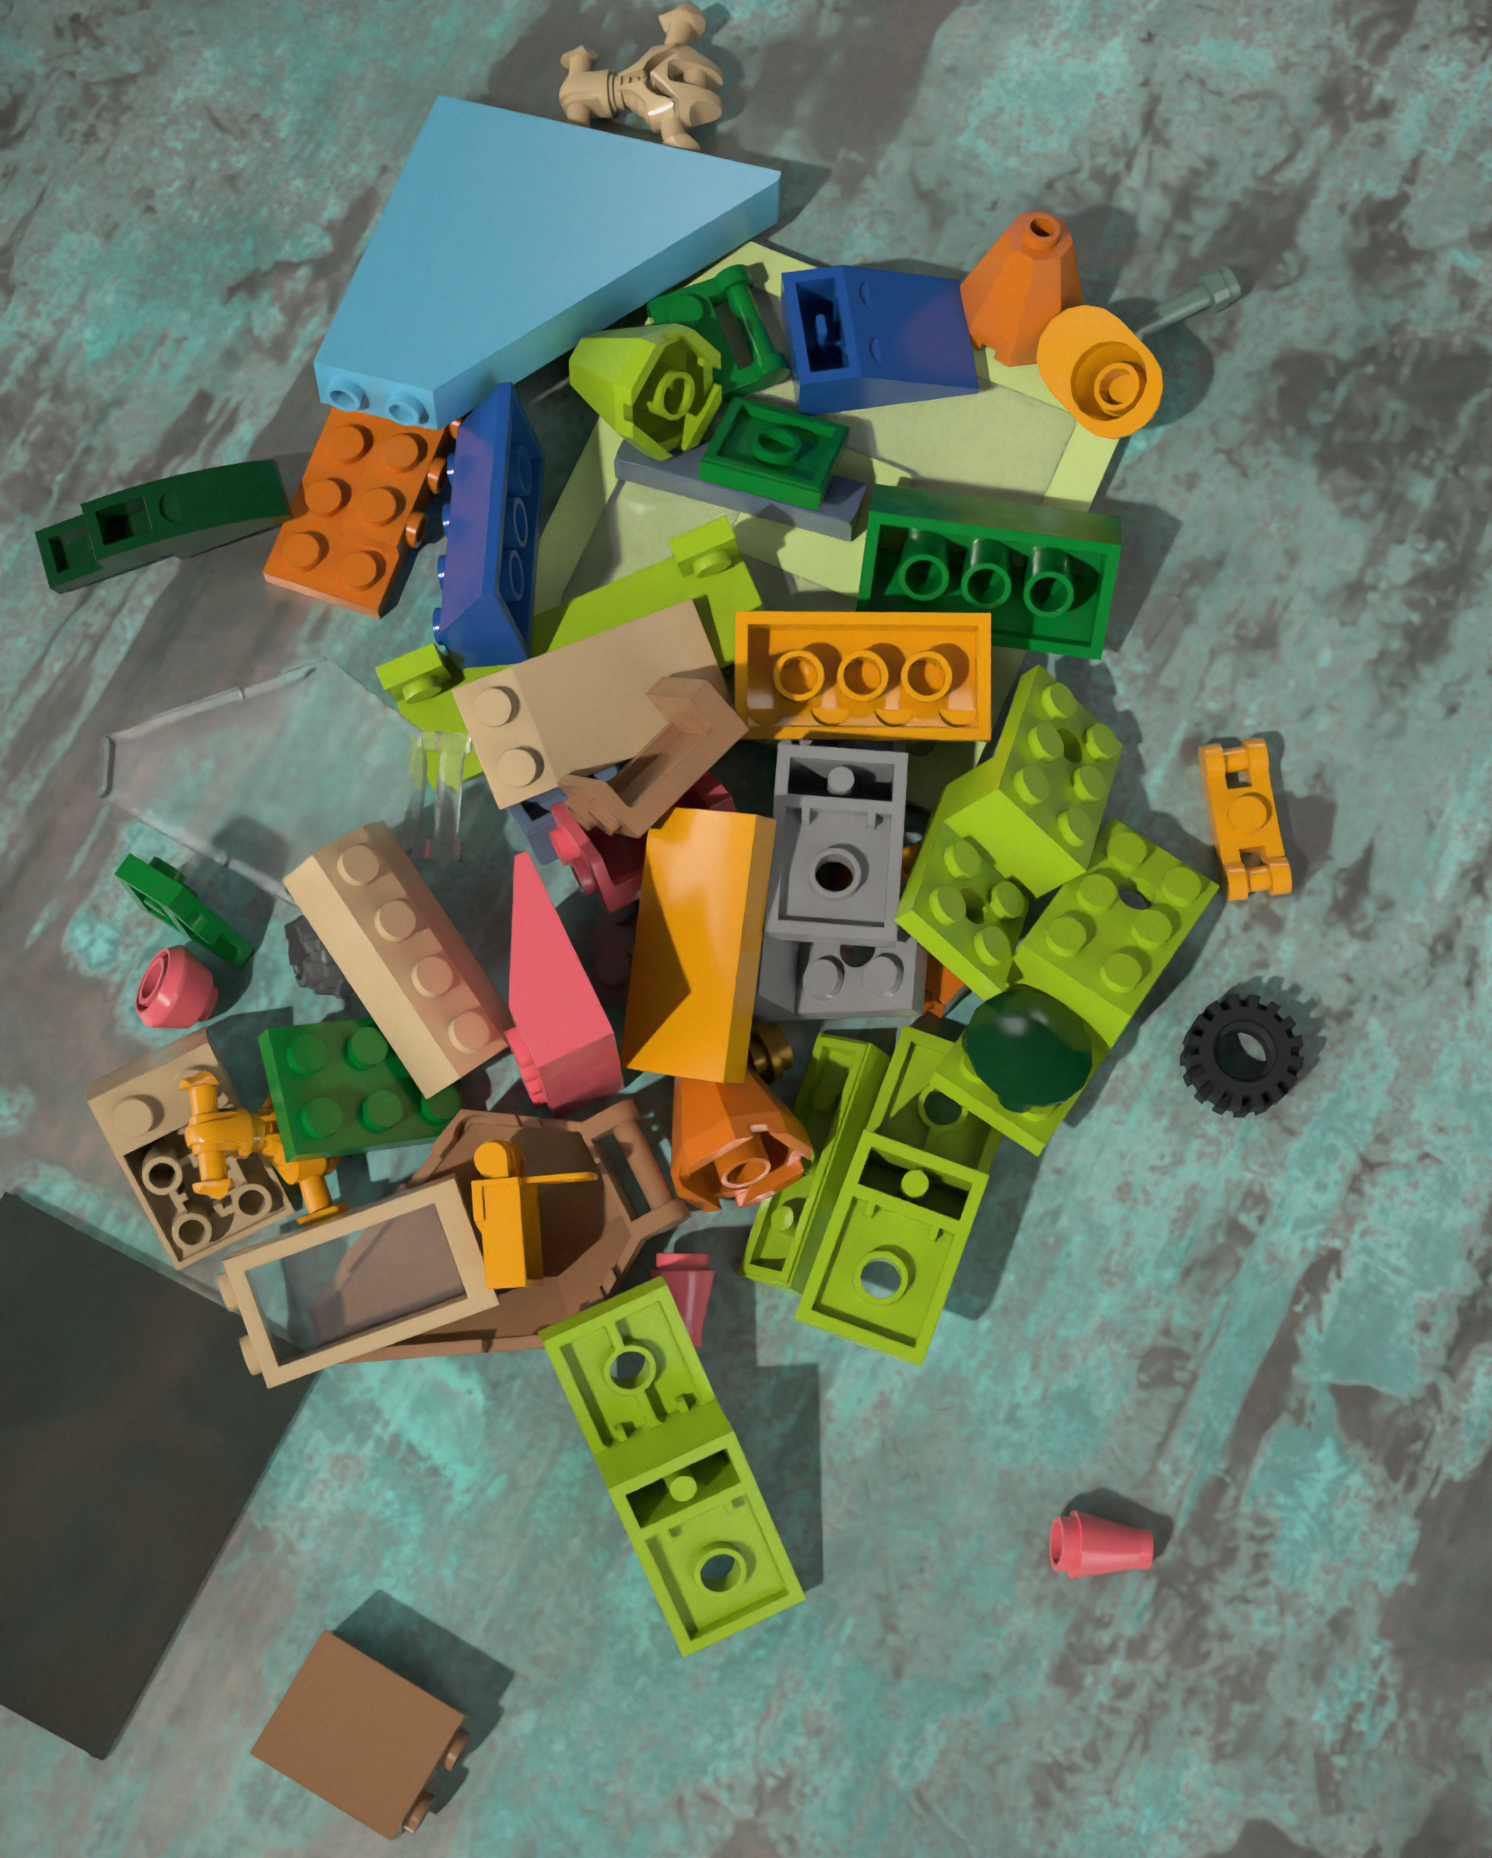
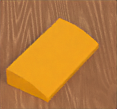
(863, 676)
(698, 944)

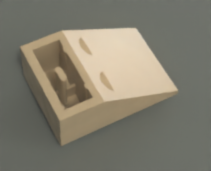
(146, 1127)

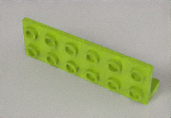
(702, 567)

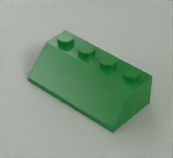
(1030, 566)

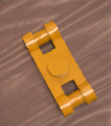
(1244, 820)

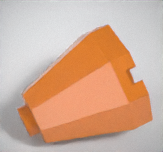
(1021, 287)
(733, 1142)

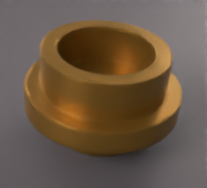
(769, 1051)

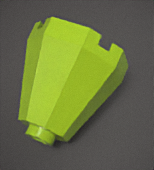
(649, 384)

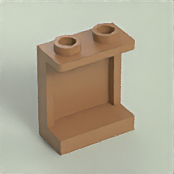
(694, 739)
(363, 1737)

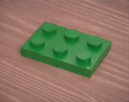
(347, 1092)

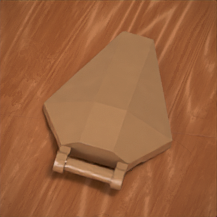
(585, 1226)

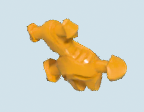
(237, 1135)

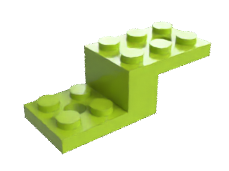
(1010, 833)
(1093, 960)
(901, 1204)
(672, 1466)

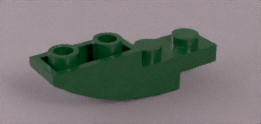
(162, 518)

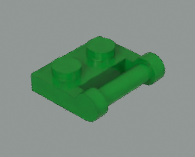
(694, 309)

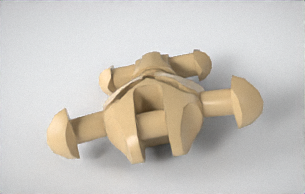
(664, 87)

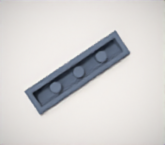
(680, 477)

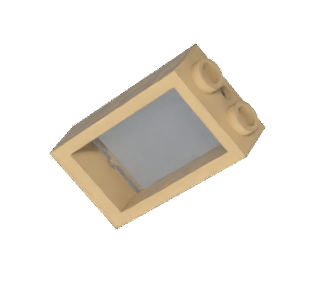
(357, 1281)

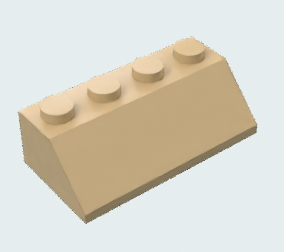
(401, 956)

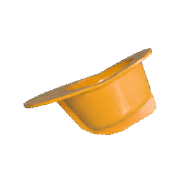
(1100, 371)

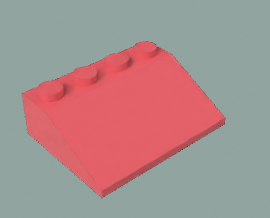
(560, 1028)

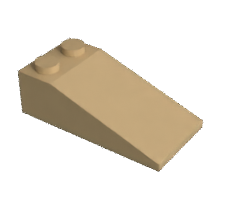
(582, 702)

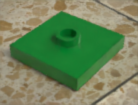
(774, 453)

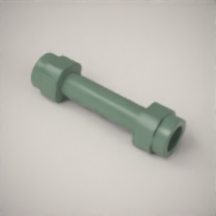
(1211, 291)

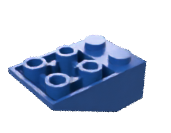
(874, 338)

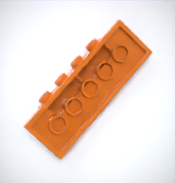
(360, 509)

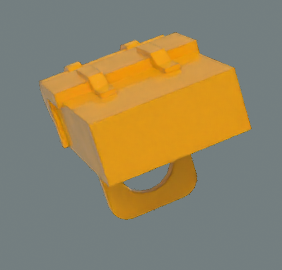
(509, 1214)

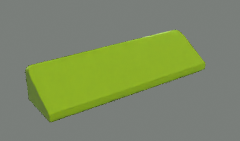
(834, 1109)

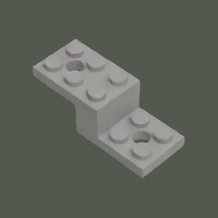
(844, 808)
(793, 976)

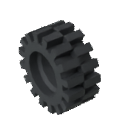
(1261, 1023)

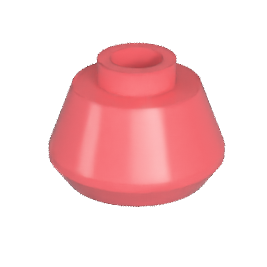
(175, 990)

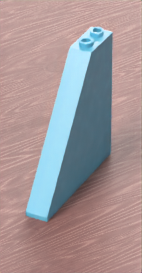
(516, 247)

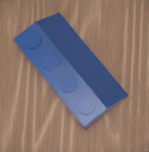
(491, 535)

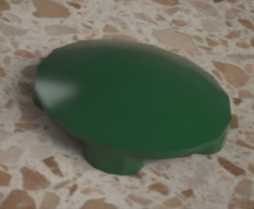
(1028, 1049)

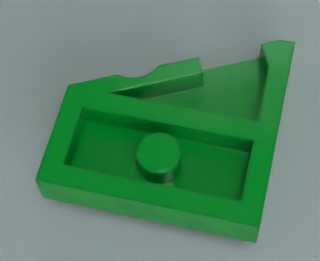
(162, 893)

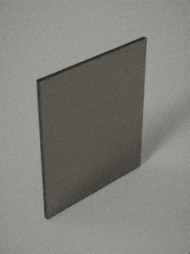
(118, 1467)

